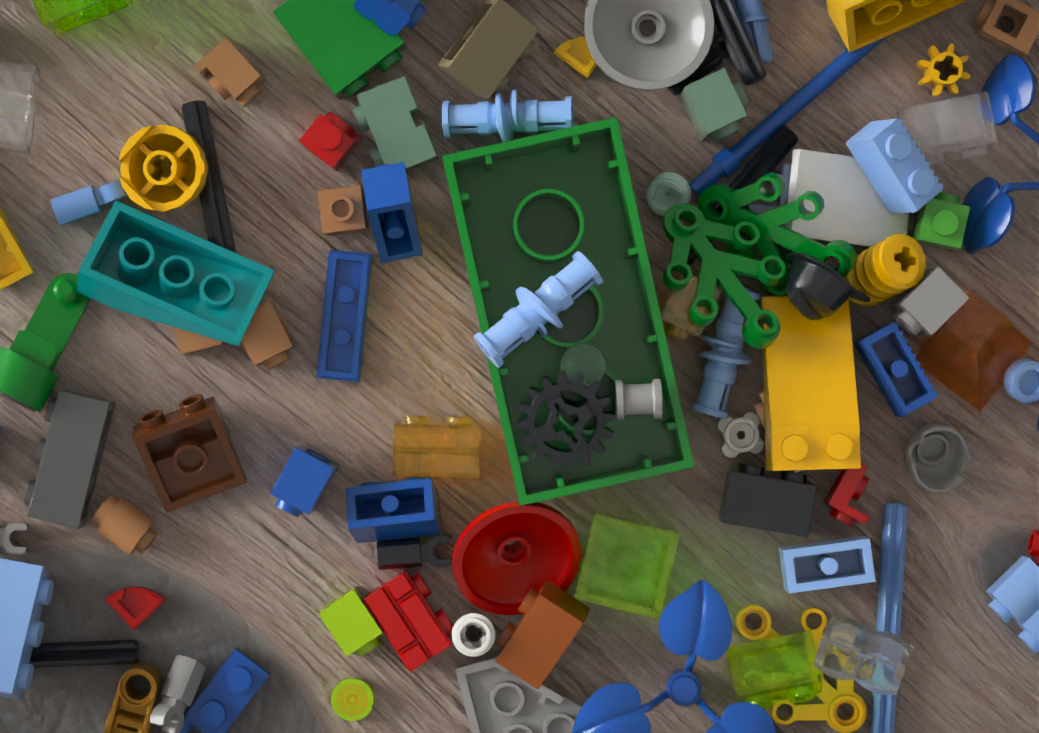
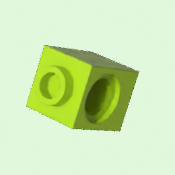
(351, 623)

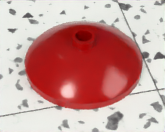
(501, 575)

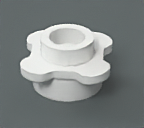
(734, 445)

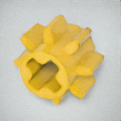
(954, 65)

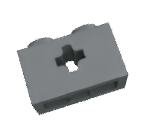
(928, 303)

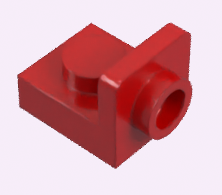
(847, 485)

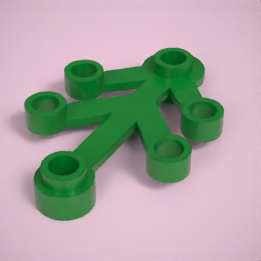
(771, 223)
(720, 268)

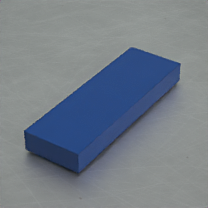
(344, 315)

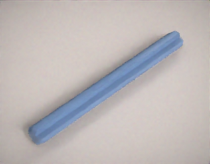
(890, 601)

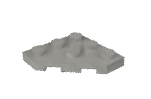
(507, 704)

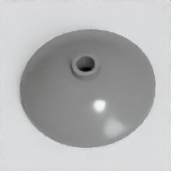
(655, 61)

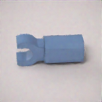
(86, 202)

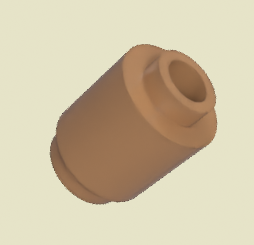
(125, 525)

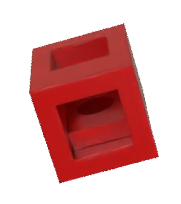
(331, 140)

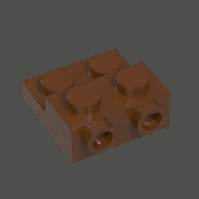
(188, 452)

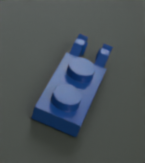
(226, 694)

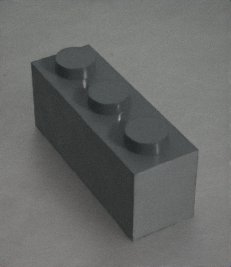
(69, 458)

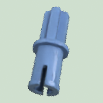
(755, 23)

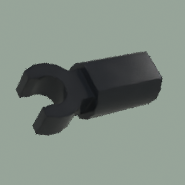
(410, 553)

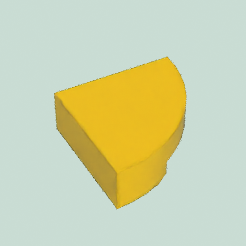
(577, 56)

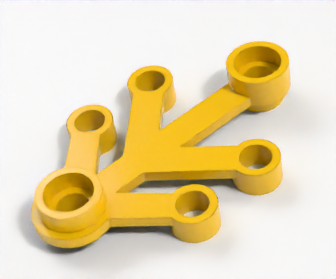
(832, 698)

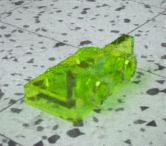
(775, 670)

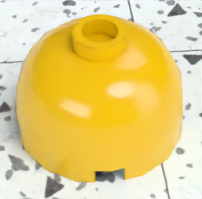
(163, 168)

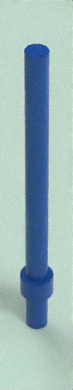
(728, 161)

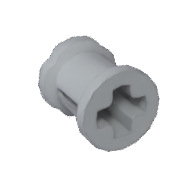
(638, 399)

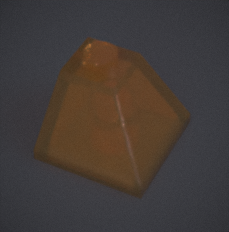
(973, 351)

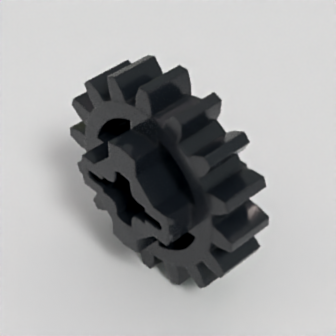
(548, 430)

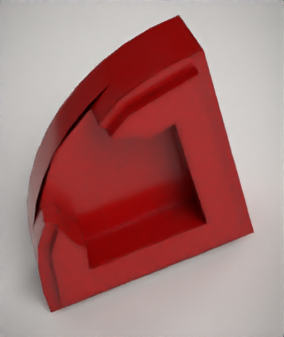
(135, 604)

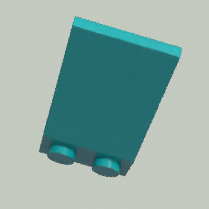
(172, 276)

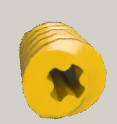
(887, 269)

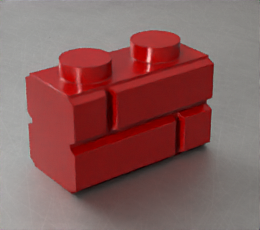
(409, 618)

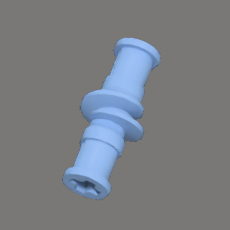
(508, 117)
(538, 308)
(723, 358)

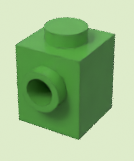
(941, 222)

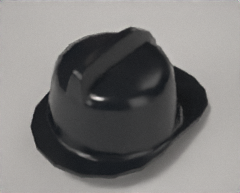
(817, 288)

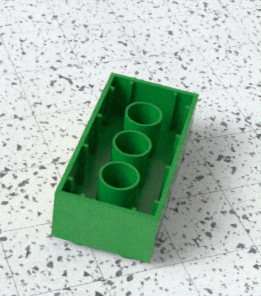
(520, 221)

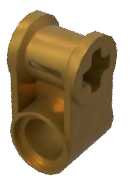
(131, 709)

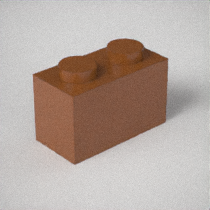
(542, 634)

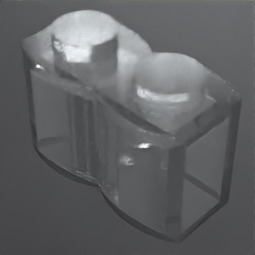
(17, 105)
(871, 658)

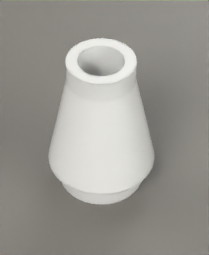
(473, 646)

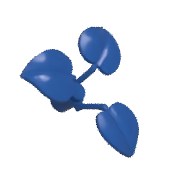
(992, 210)
(691, 625)

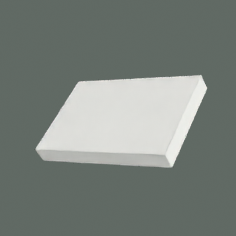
(851, 204)

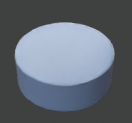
(1022, 380)

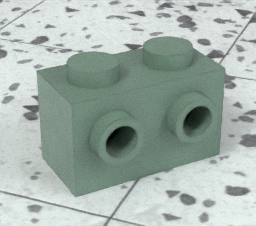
(715, 106)

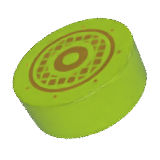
(352, 699)

